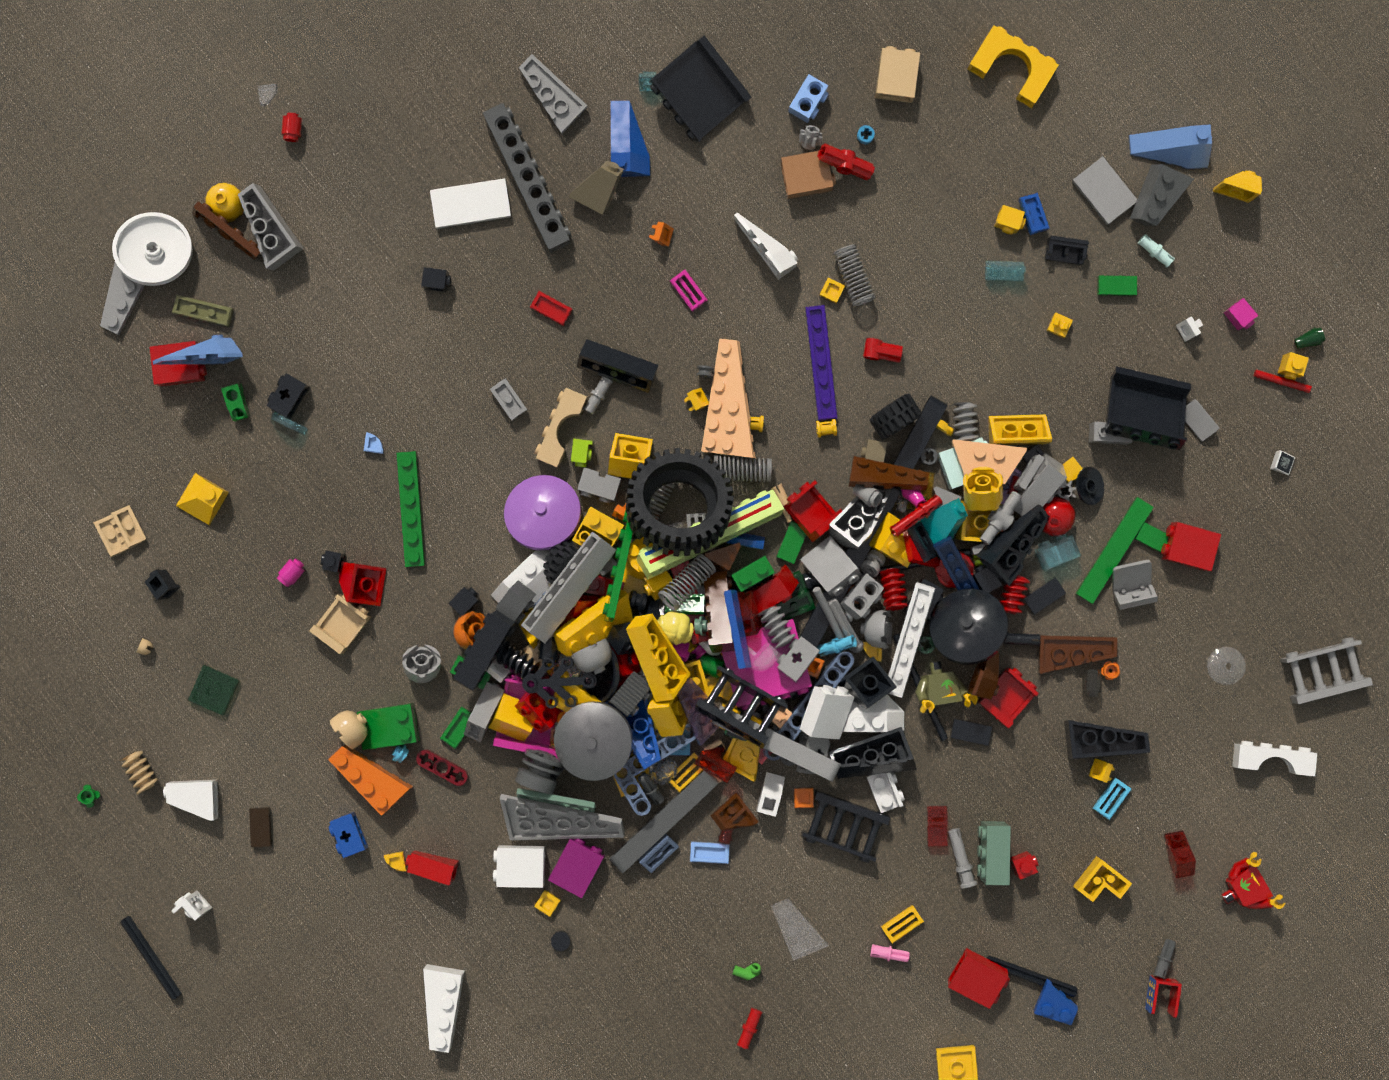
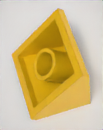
(509, 720)

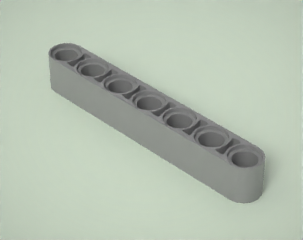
(794, 751)

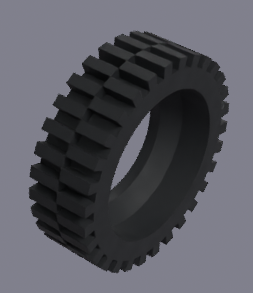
(679, 469)

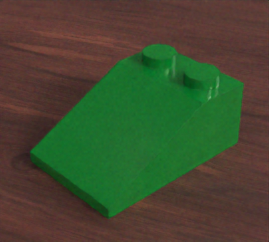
(390, 726)

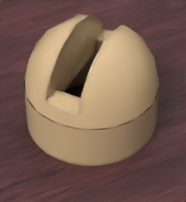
(144, 644)

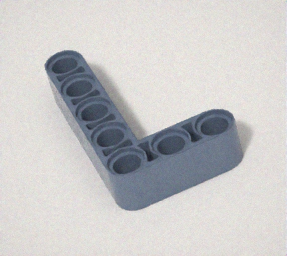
(632, 771)

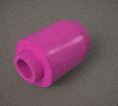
(290, 572)

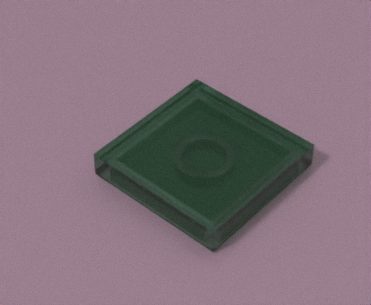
(213, 690)

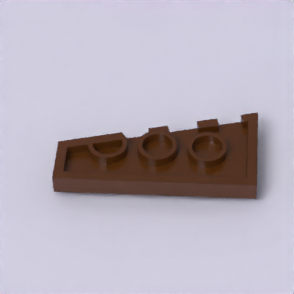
(211, 220)
(1070, 651)

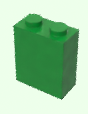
(752, 574)

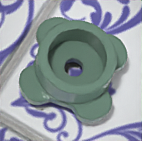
(700, 626)

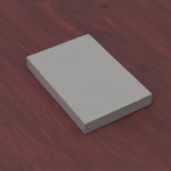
(1104, 190)

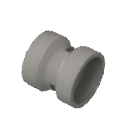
(873, 562)

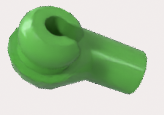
(747, 973)

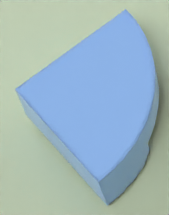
(373, 444)

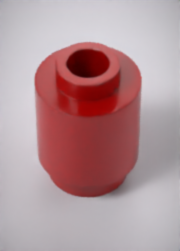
(291, 127)

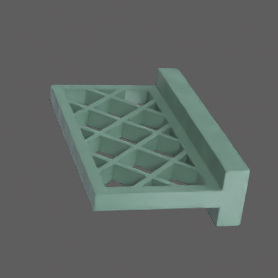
(557, 800)

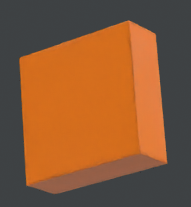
(803, 798)

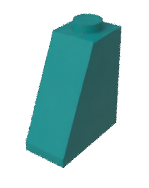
(945, 520)

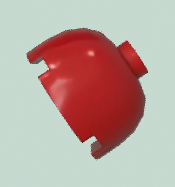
(1061, 517)

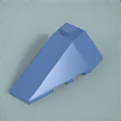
(1177, 146)
(212, 351)

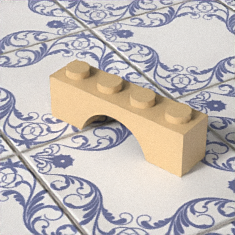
(570, 405)

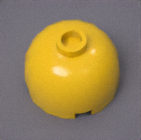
(225, 201)

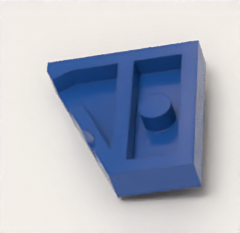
(1055, 1005)

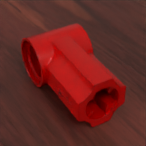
(877, 350)

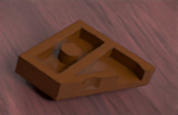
(733, 814)

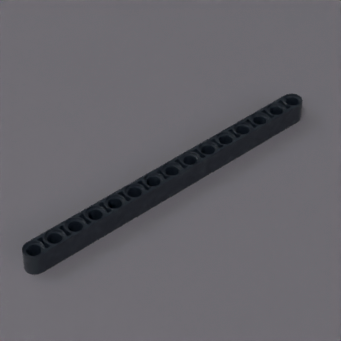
(907, 458)

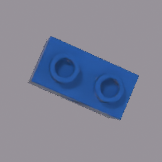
(348, 824)

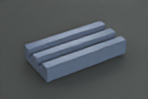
(657, 851)

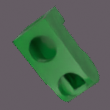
(236, 402)

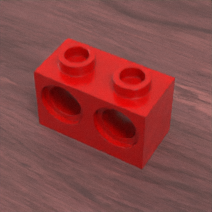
(535, 712)

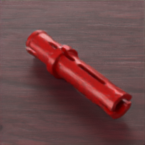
(919, 513)

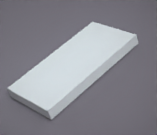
(470, 203)

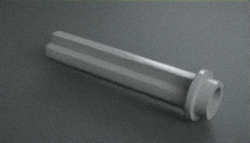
(844, 623)

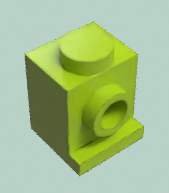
(581, 452)

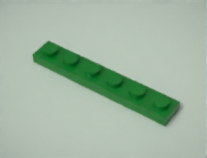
(410, 509)
(618, 571)

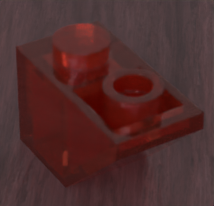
(749, 613)
(1180, 854)

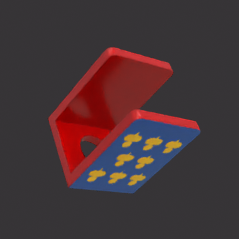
(1174, 997)

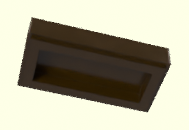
(260, 827)

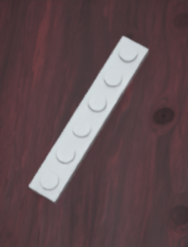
(910, 637)

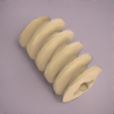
(139, 771)

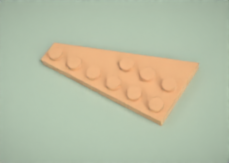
(728, 410)

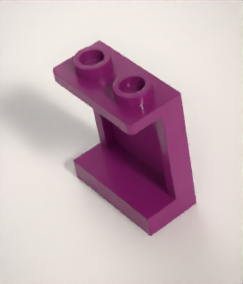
(576, 866)

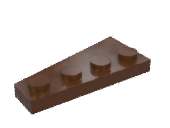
(872, 472)

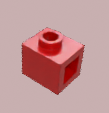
(1024, 865)

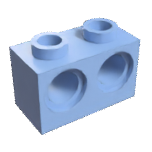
(805, 97)

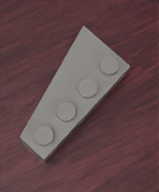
(271, 231)

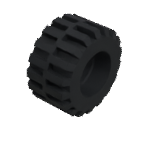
(895, 416)
(559, 559)

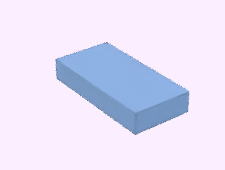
(709, 852)

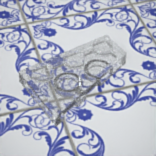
(796, 930)

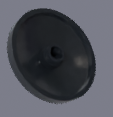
(969, 626)

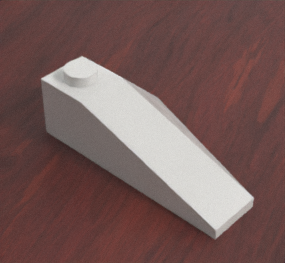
(773, 253)

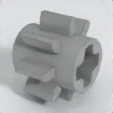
(810, 137)
(1059, 492)

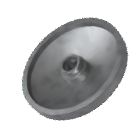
(593, 741)

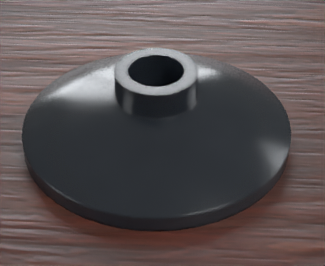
(1090, 485)

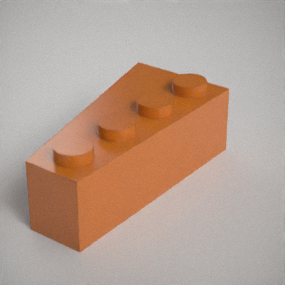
(370, 779)

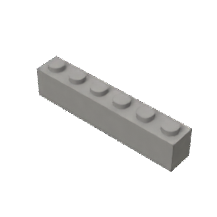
(568, 587)

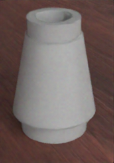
(869, 496)

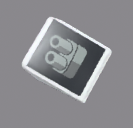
(1282, 462)

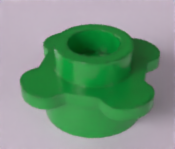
(82, 797)

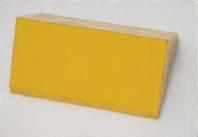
(1019, 430)

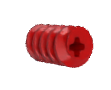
(892, 589)
(1014, 595)

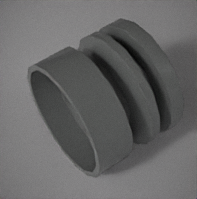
(539, 771)

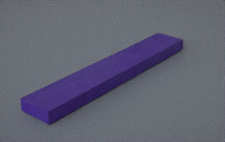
(821, 362)

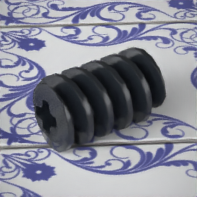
(515, 662)

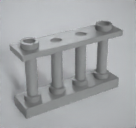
(1339, 685)

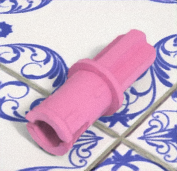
(889, 953)

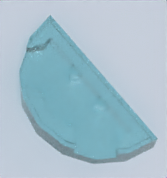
(289, 423)

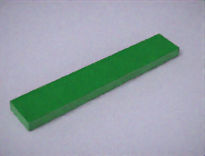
(1114, 550)

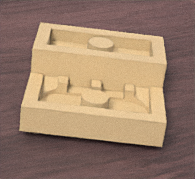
(120, 531)

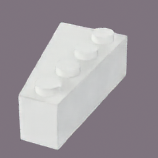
(442, 1002)

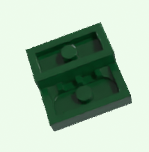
(800, 601)

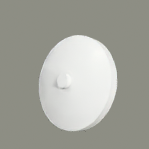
(152, 249)

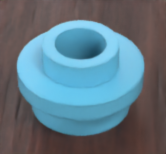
(400, 753)

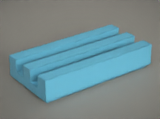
(1105, 794)

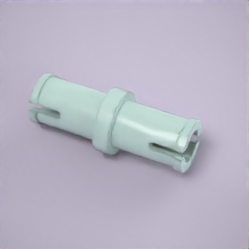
(1156, 250)

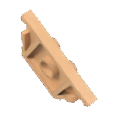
(998, 457)

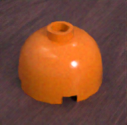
(466, 628)

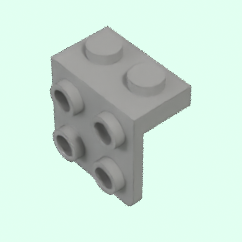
(1133, 584)

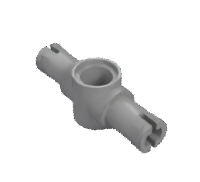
(1001, 518)

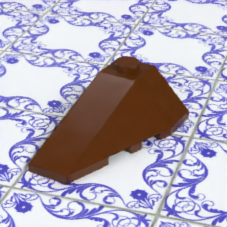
(985, 678)

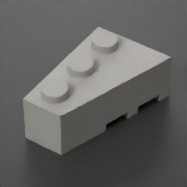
(1043, 485)

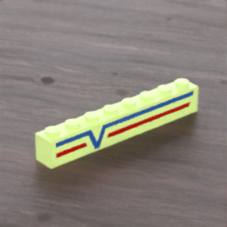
(742, 519)

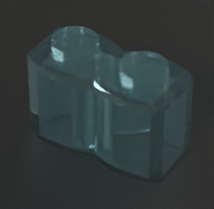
(1057, 552)

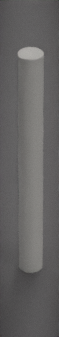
(828, 613)

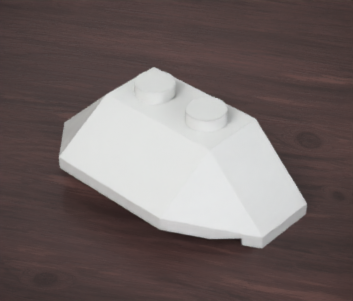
(530, 574)
(880, 717)

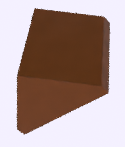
(722, 557)

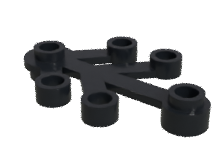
(556, 682)

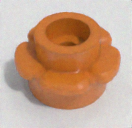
(1115, 670)

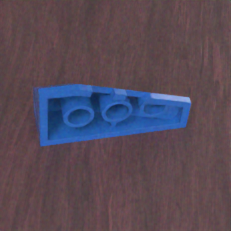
(627, 142)
(644, 739)

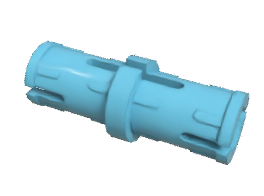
(837, 645)

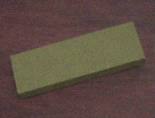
(202, 311)

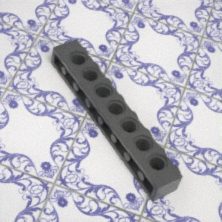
(494, 118)

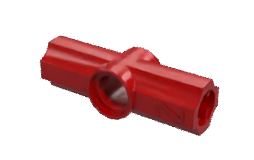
(845, 162)

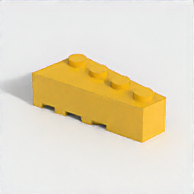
(590, 625)
(657, 657)

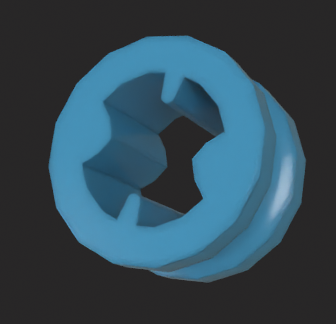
(870, 138)

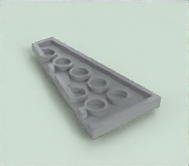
(542, 821)

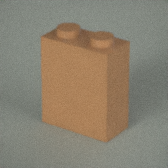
(806, 175)

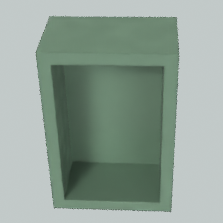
(994, 852)

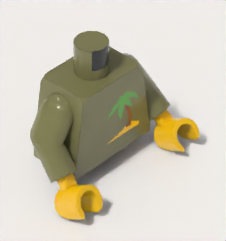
(941, 689)

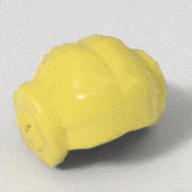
(676, 627)

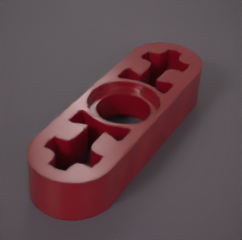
(452, 779)

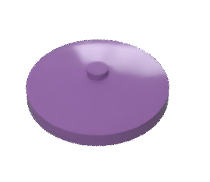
(542, 512)

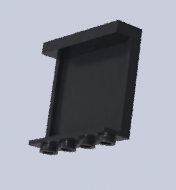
(699, 89)
(1147, 408)

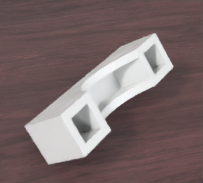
(1298, 761)

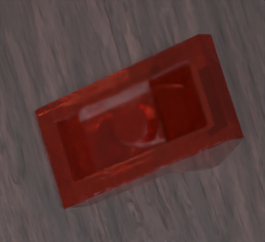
(711, 762)

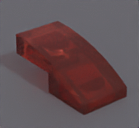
(937, 826)

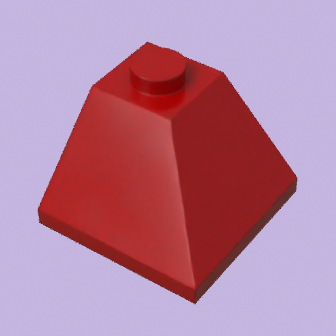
(362, 583)

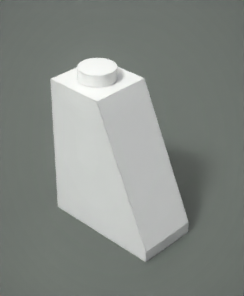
(196, 797)

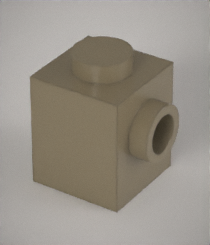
(874, 450)

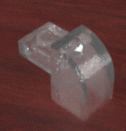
(764, 658)

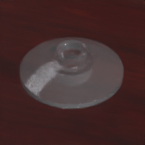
(1217, 665)

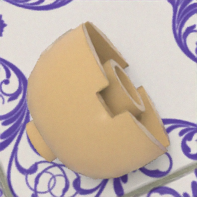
(350, 727)

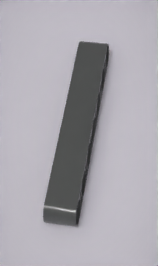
(663, 821)

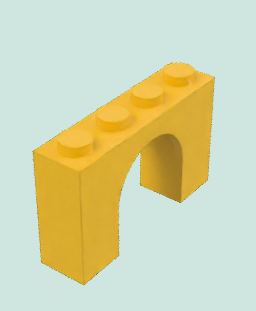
(1001, 43)

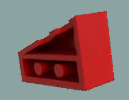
(775, 589)

